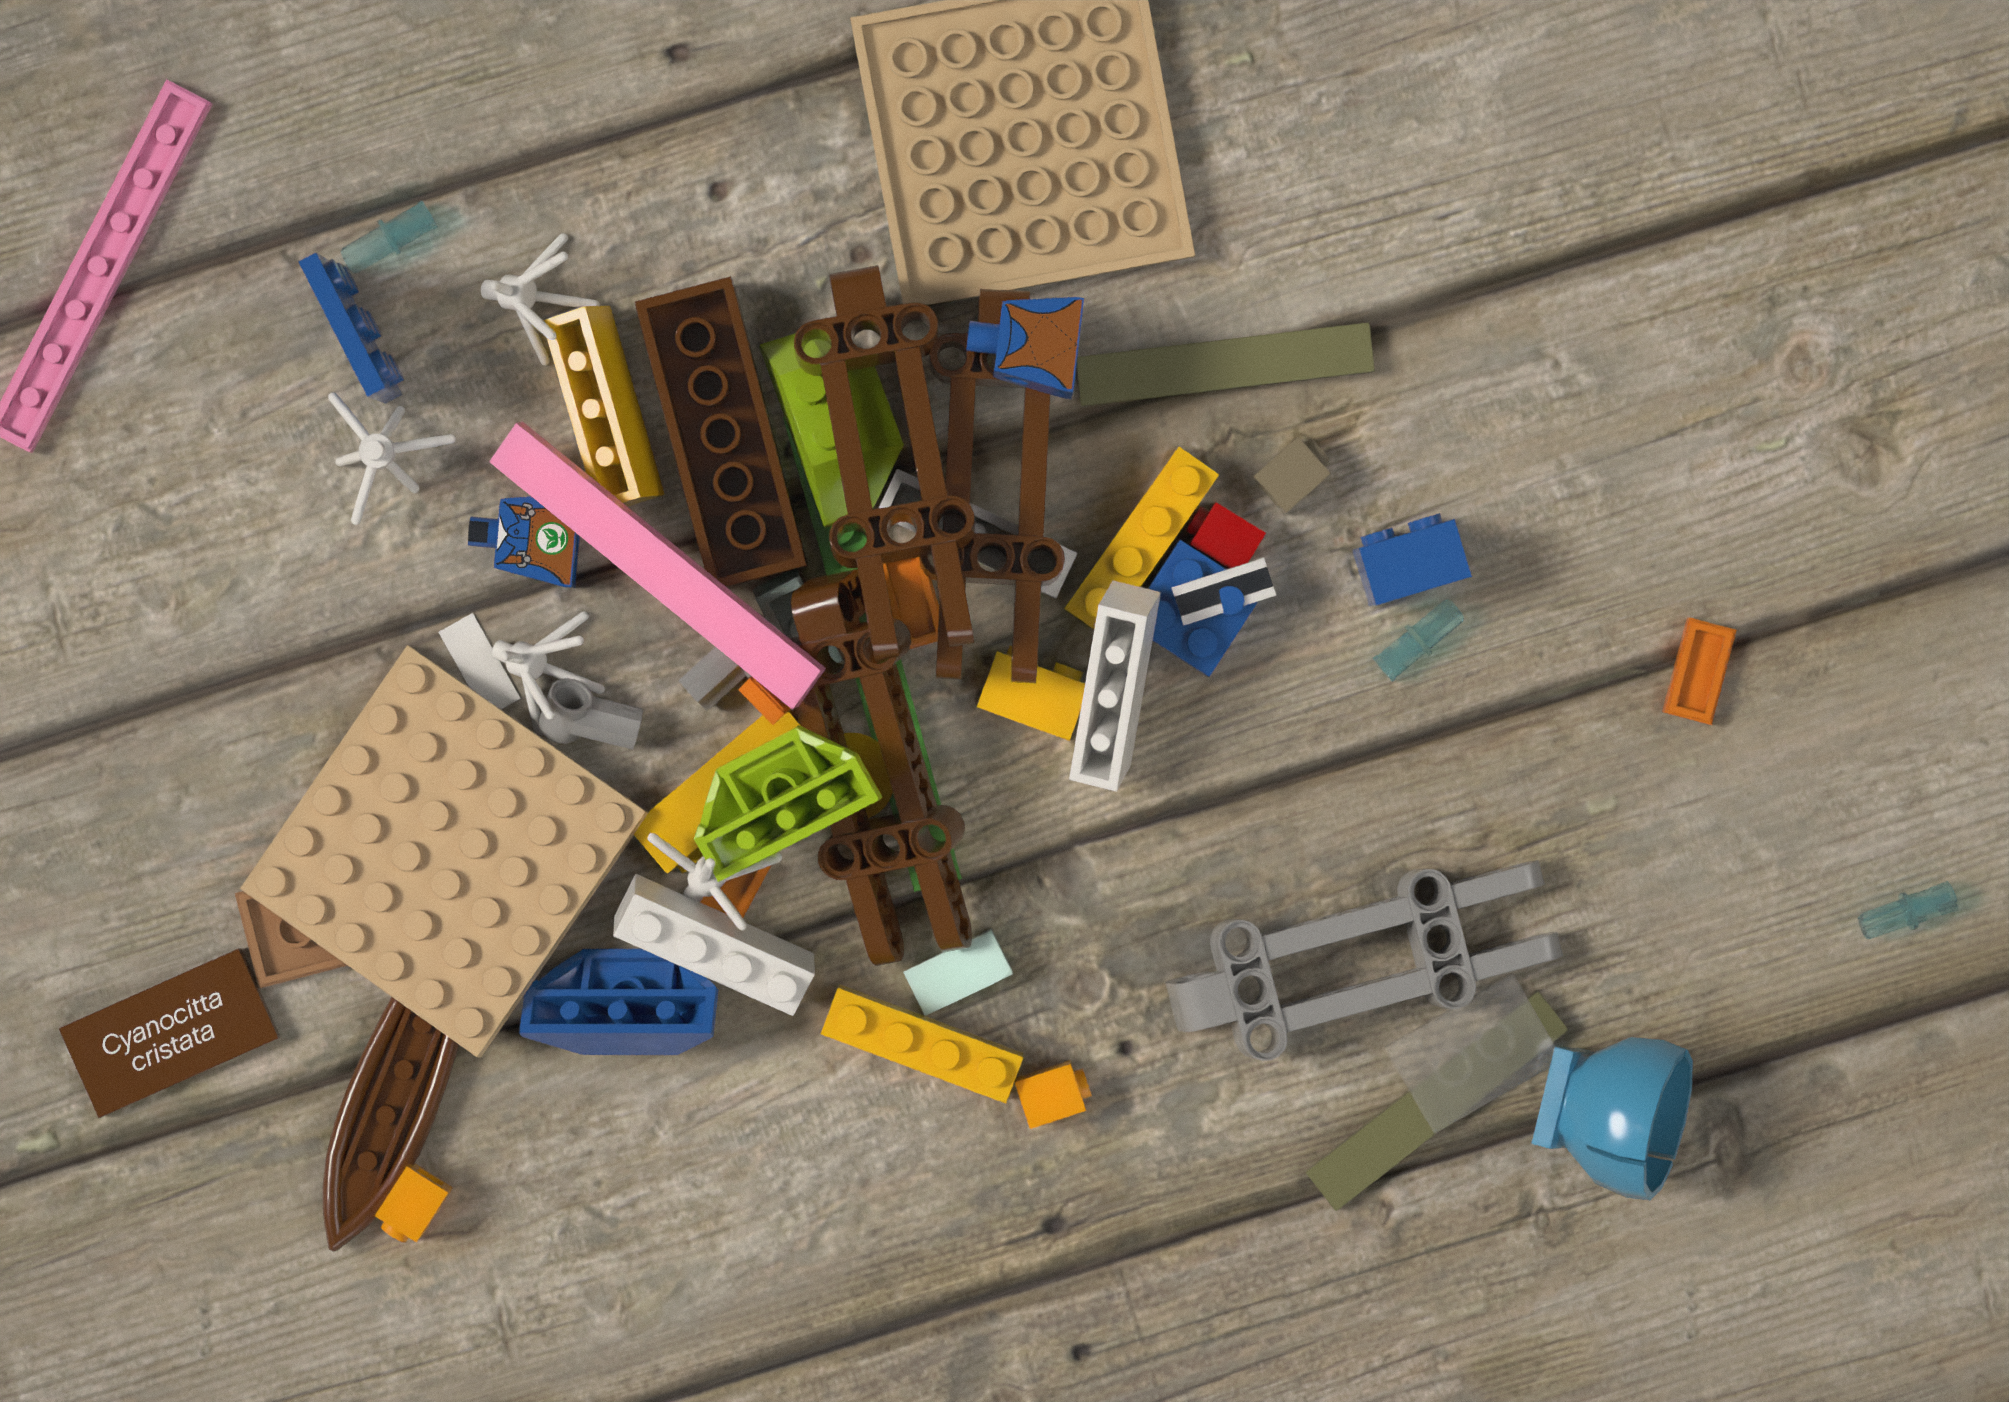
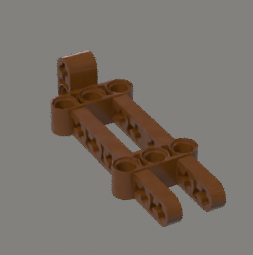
(861, 307)
(1031, 497)
(826, 616)

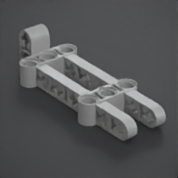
(1213, 998)

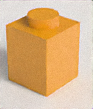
(1052, 1093)
(412, 1203)

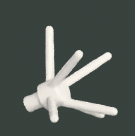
(520, 294)
(379, 451)
(531, 661)
(703, 881)

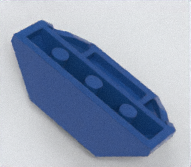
(620, 1005)

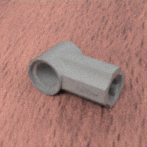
(713, 678)
(588, 716)

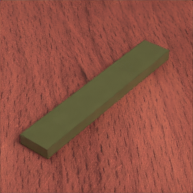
(1225, 364)
(1391, 1136)

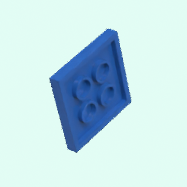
(353, 327)

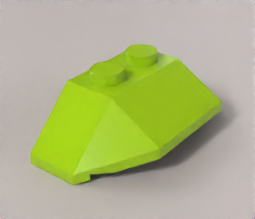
(809, 422)
(779, 798)

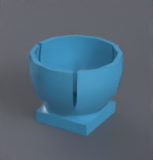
(1617, 1110)

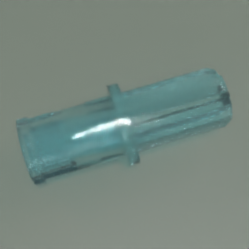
(388, 238)
(1419, 639)
(1909, 910)

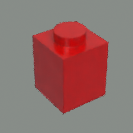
(1224, 536)

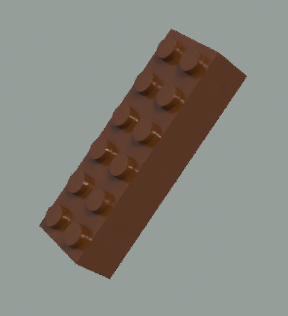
(721, 432)

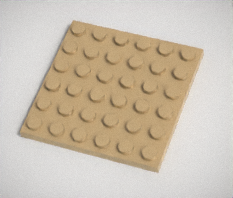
(1020, 143)
(444, 851)

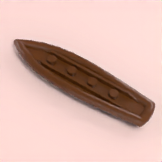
(383, 1118)

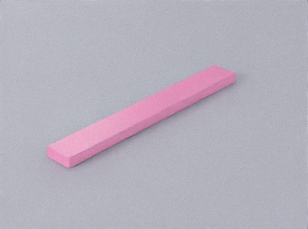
(100, 264)
(657, 565)

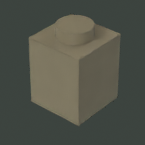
(1293, 473)

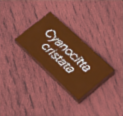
(169, 1032)

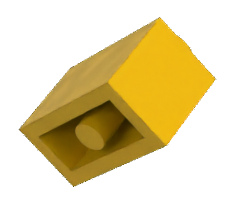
(1047, 706)

